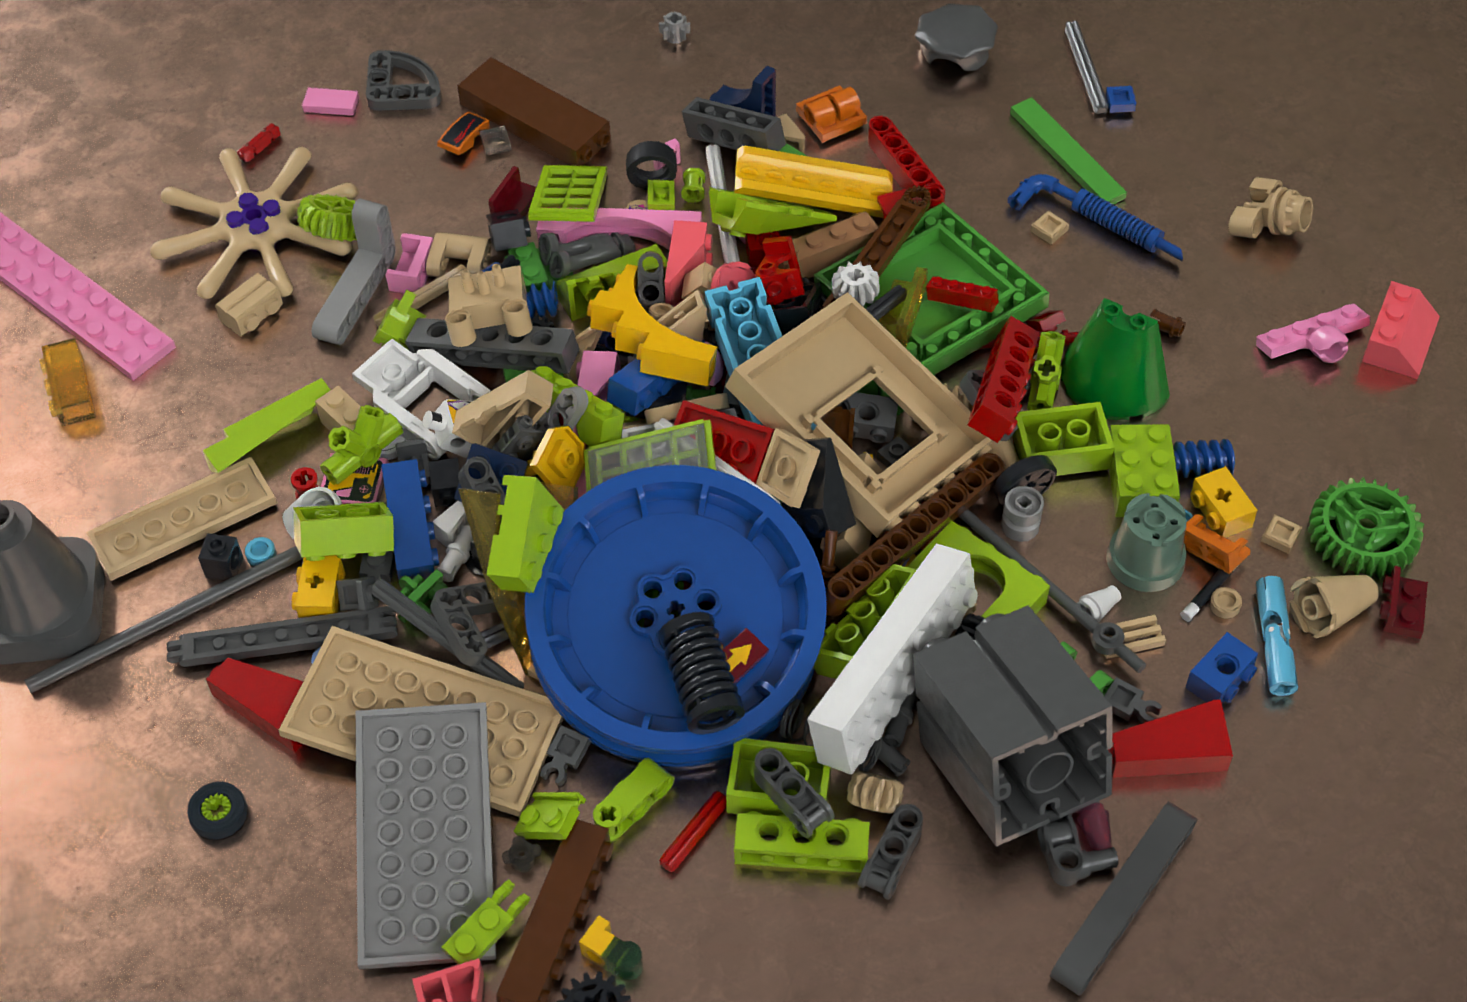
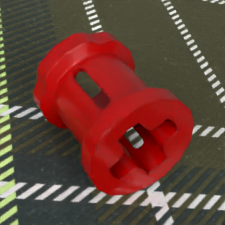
(299, 482)

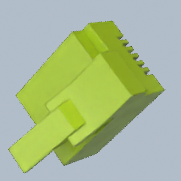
(398, 321)

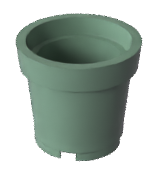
(1137, 557)

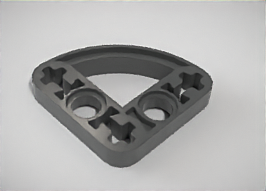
(385, 89)

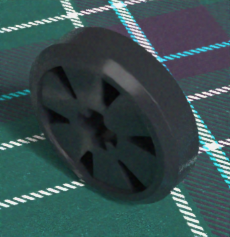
(1032, 471)

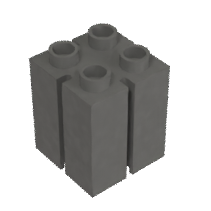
(1013, 723)

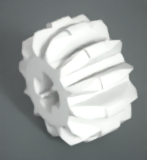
(858, 281)

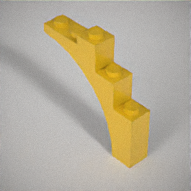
(637, 332)

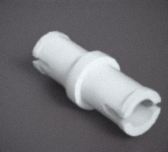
(456, 554)

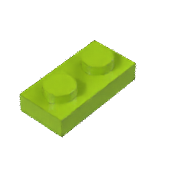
(661, 195)

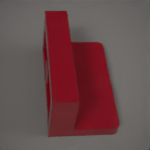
(512, 194)

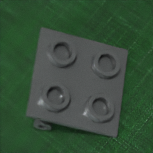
(520, 439)

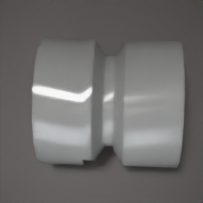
(1022, 513)

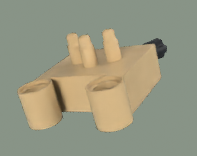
(488, 301)

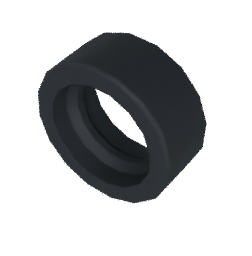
(650, 151)

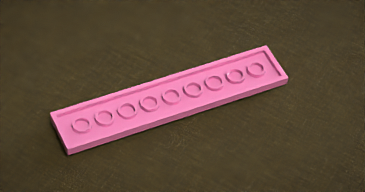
(79, 303)

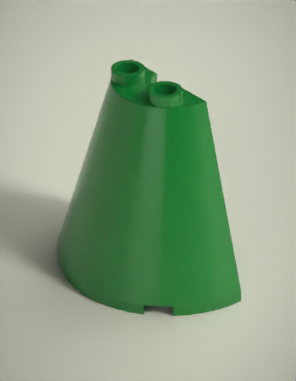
(1117, 363)

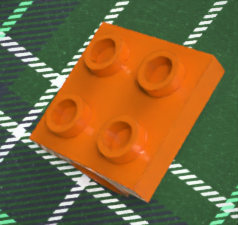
(832, 112)

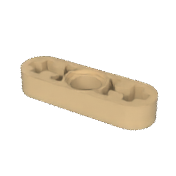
(669, 412)

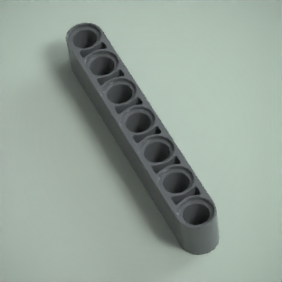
(1123, 898)

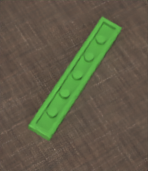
(1067, 151)

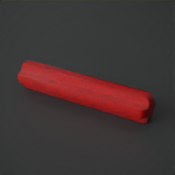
(693, 831)

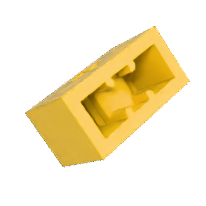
(1223, 502)
(318, 587)

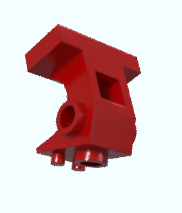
(777, 282)

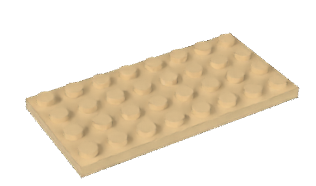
(371, 675)

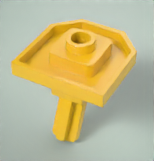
(558, 457)

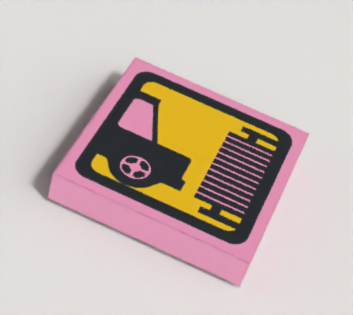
(361, 486)

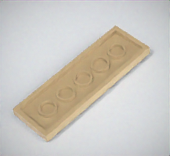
(181, 518)

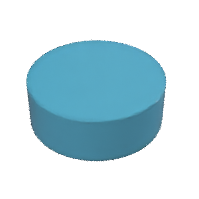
(259, 550)

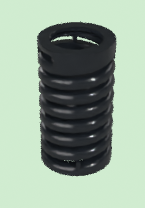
(701, 672)

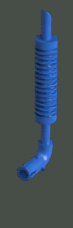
(1098, 211)

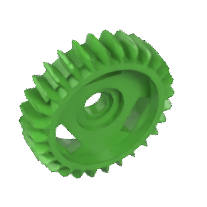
(1359, 545)

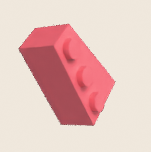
(452, 984)

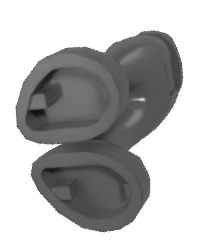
(583, 252)

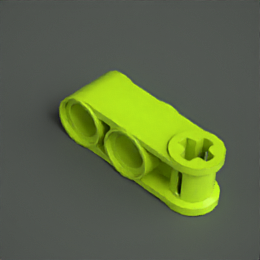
(632, 798)

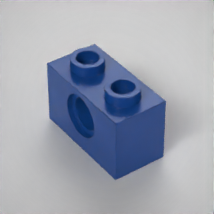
(1227, 656)

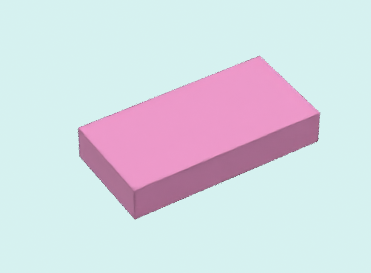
(330, 101)

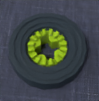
(210, 798)

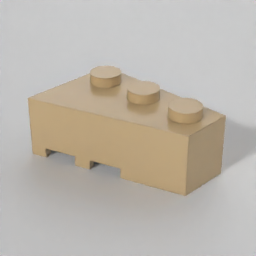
(493, 413)

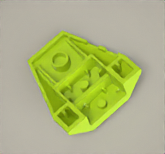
(759, 215)

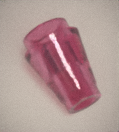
(1096, 826)

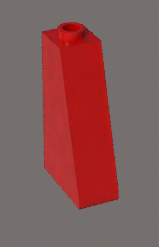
(256, 695)
(1174, 744)

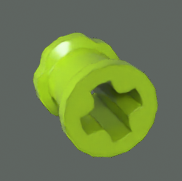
(693, 185)

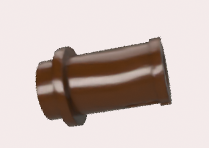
(1169, 324)

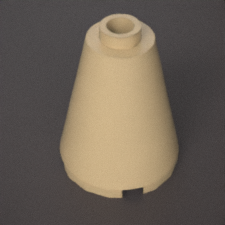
(1329, 602)

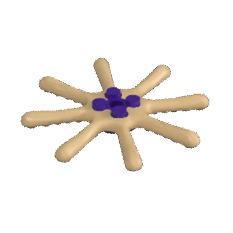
(249, 222)

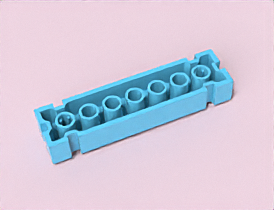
(742, 325)

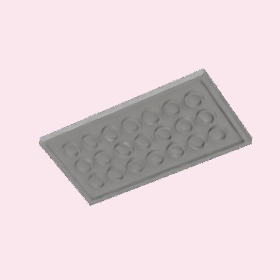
(420, 830)

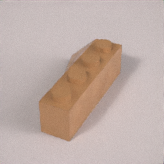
(832, 243)

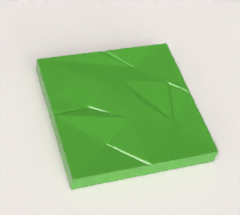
(959, 253)

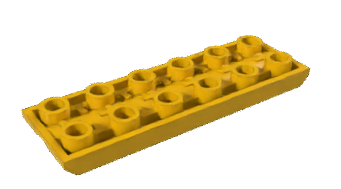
(810, 180)

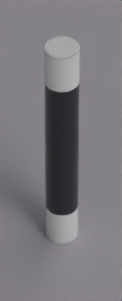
(1204, 595)

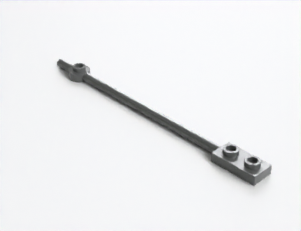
(1105, 645)

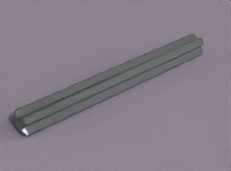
(1086, 67)

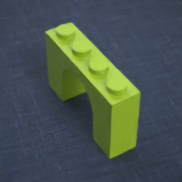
(1016, 583)

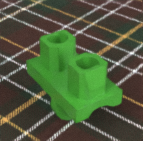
(421, 590)

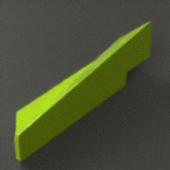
(261, 425)

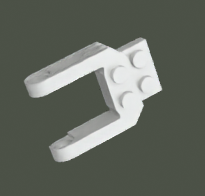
(400, 377)

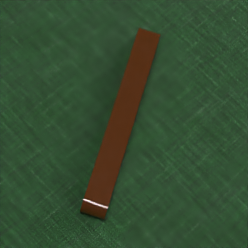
(912, 532)

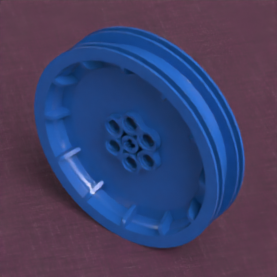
(648, 535)

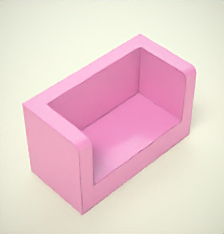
(411, 268)

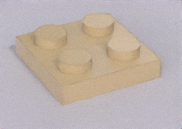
(787, 467)

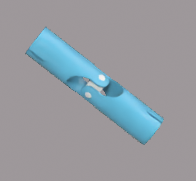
(1278, 653)

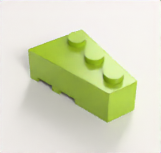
(525, 534)

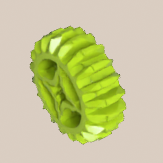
(327, 216)

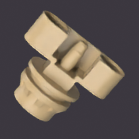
(1271, 207)

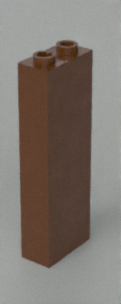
(534, 112)

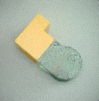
(610, 952)

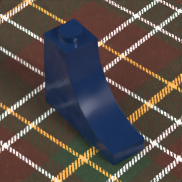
(759, 98)

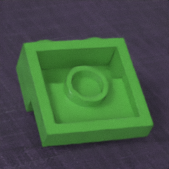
(532, 266)

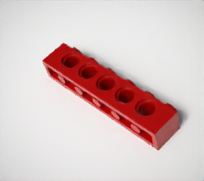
(1005, 380)

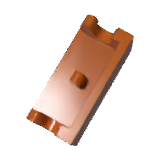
(1214, 547)

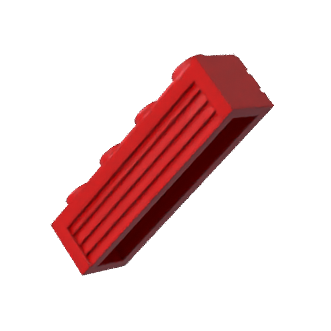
(962, 294)

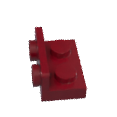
(1404, 605)

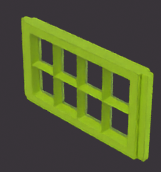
(573, 190)

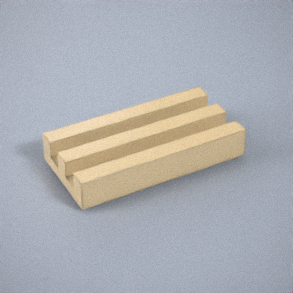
(1141, 628)

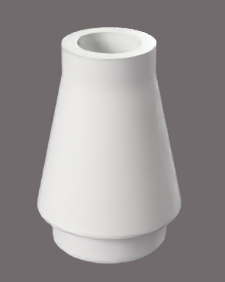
(1100, 601)

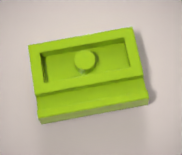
(549, 815)

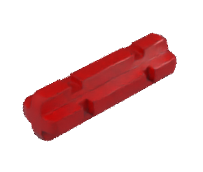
(258, 142)

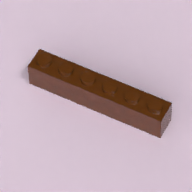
(556, 915)

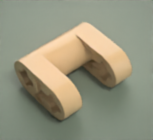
(446, 245)

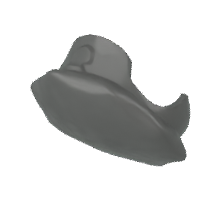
(957, 34)

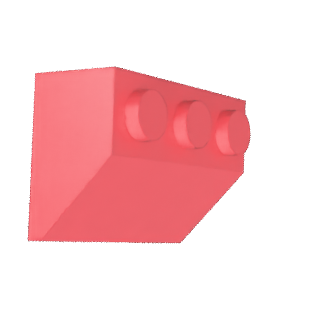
(1402, 331)

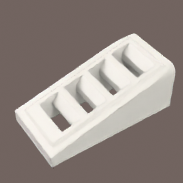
(449, 523)

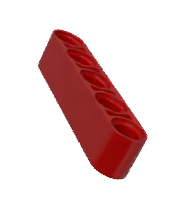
(902, 159)

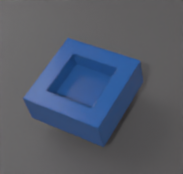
(1120, 99)

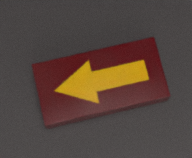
(744, 654)

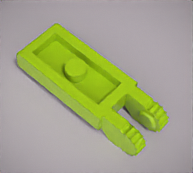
(484, 926)

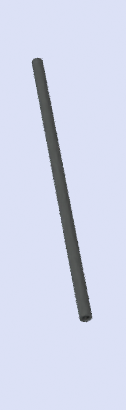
(162, 619)

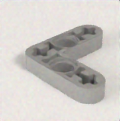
(571, 415)

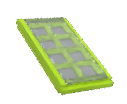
(676, 445)

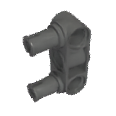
(1061, 845)

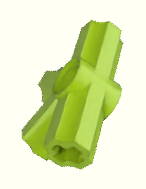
(1046, 371)
(360, 446)

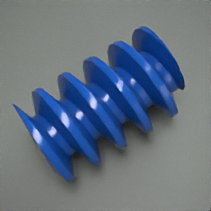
(542, 300)
(1203, 456)

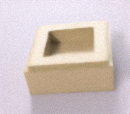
(1049, 227)
(1281, 534)

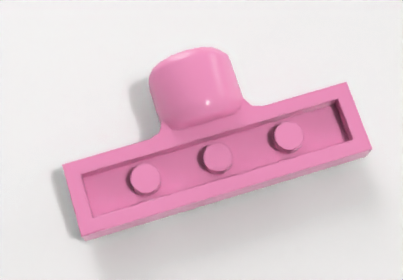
(1320, 334)

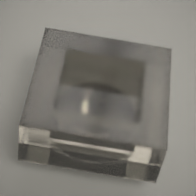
(495, 140)

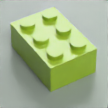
(1070, 436)
(1142, 464)
(343, 530)
(744, 793)

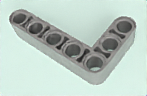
(361, 276)

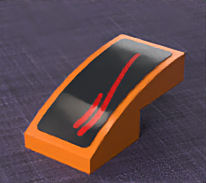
(461, 133)

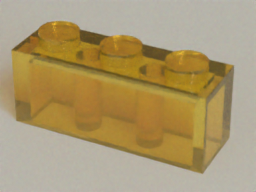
(67, 382)

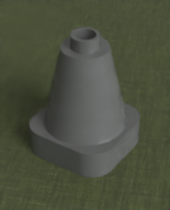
(46, 590)

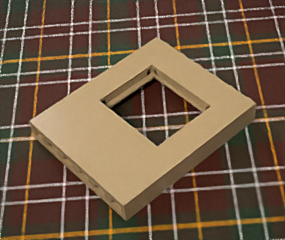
(831, 360)

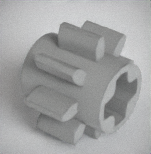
(674, 27)

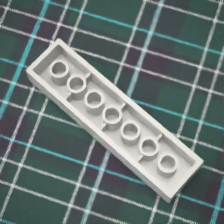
(883, 667)

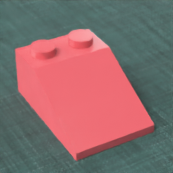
(687, 251)

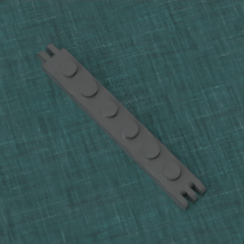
(278, 636)

